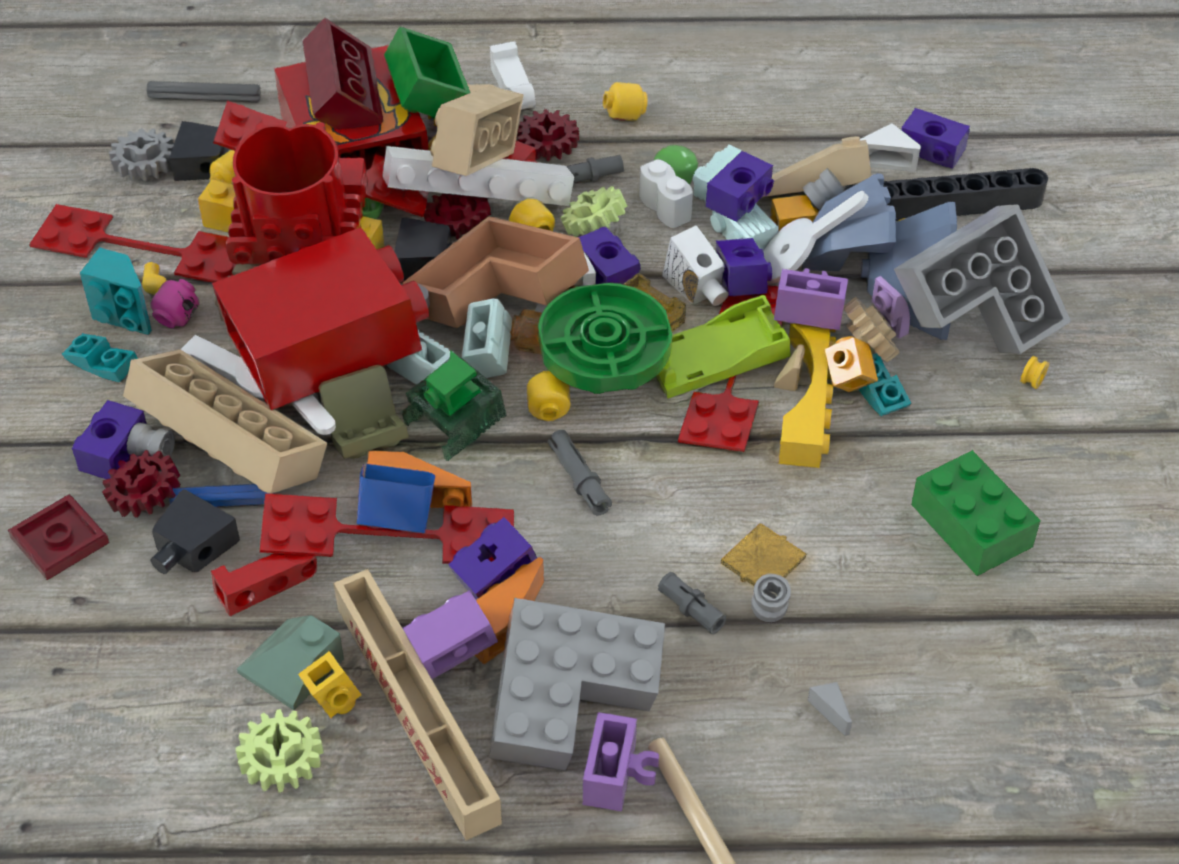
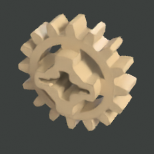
(872, 328)

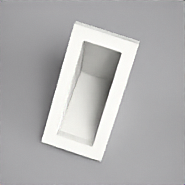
(892, 149)

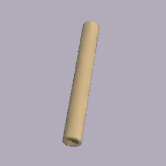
(691, 804)

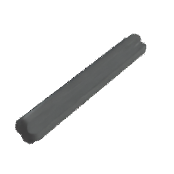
(203, 91)

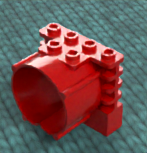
(291, 192)

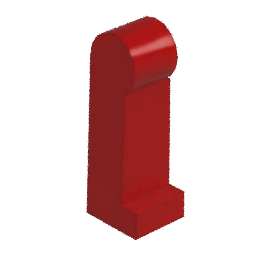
(260, 580)

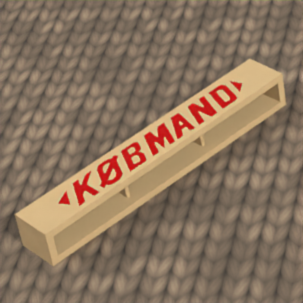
(418, 706)

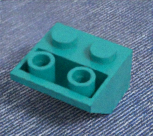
(115, 291)

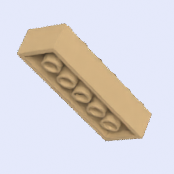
(224, 420)

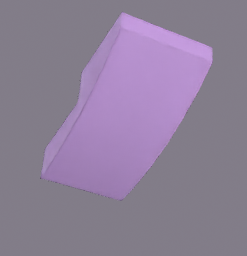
(892, 306)

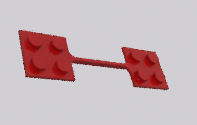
(241, 121)
(79, 230)
(722, 418)
(310, 524)

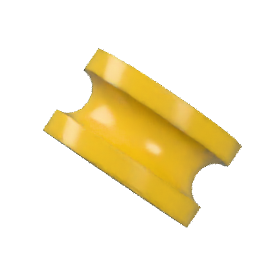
(1034, 372)

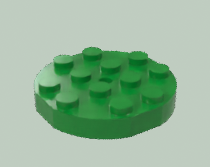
(605, 337)

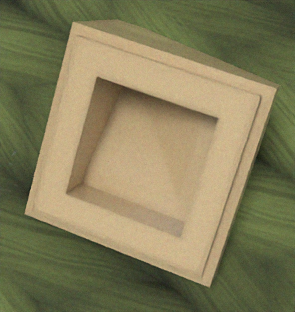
(790, 374)

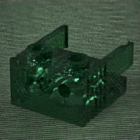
(464, 424)

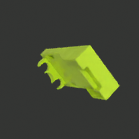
(724, 347)

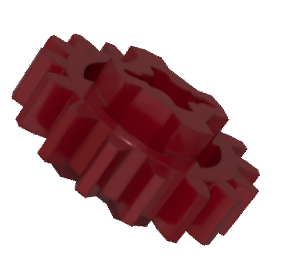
(549, 134)
(457, 212)
(141, 483)

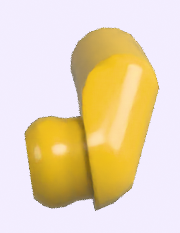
(151, 279)

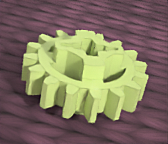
(593, 211)
(297, 754)

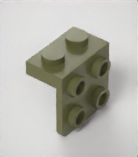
(362, 412)

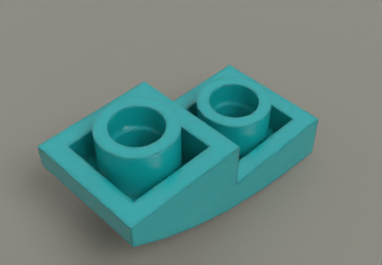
(99, 358)
(887, 393)

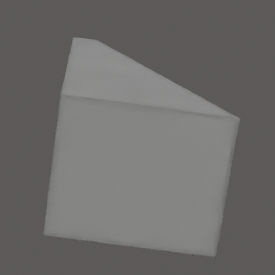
(831, 705)

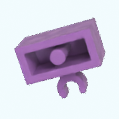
(810, 299)
(450, 634)
(613, 761)

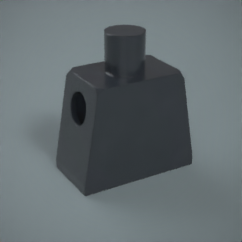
(194, 152)
(420, 243)
(192, 534)

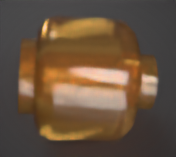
(525, 331)

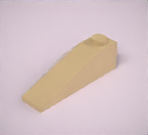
(846, 160)

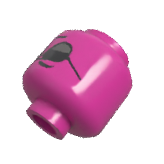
(174, 303)

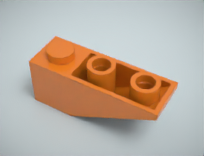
(447, 487)
(499, 601)

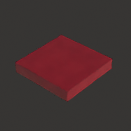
(58, 536)

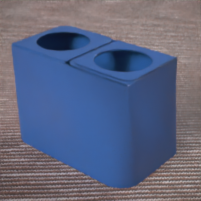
(394, 498)

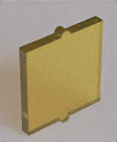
(762, 554)

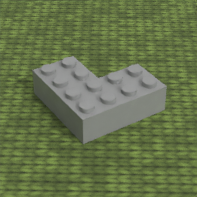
(990, 267)
(564, 657)

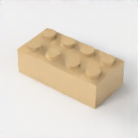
(476, 130)

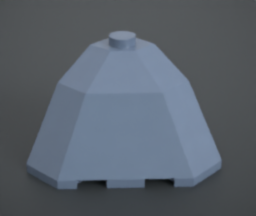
(864, 231)
(912, 238)

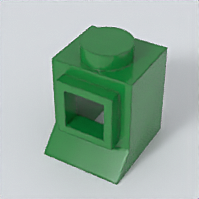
(451, 385)

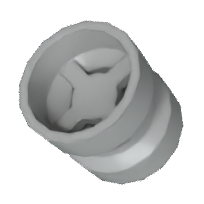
(823, 189)
(143, 438)
(769, 606)

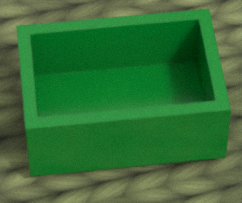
(424, 71)
(975, 512)

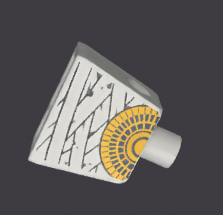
(694, 268)

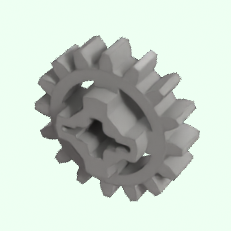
(141, 154)

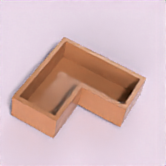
(496, 260)

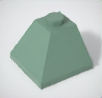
(286, 654)

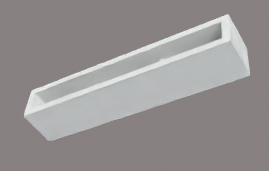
(501, 180)

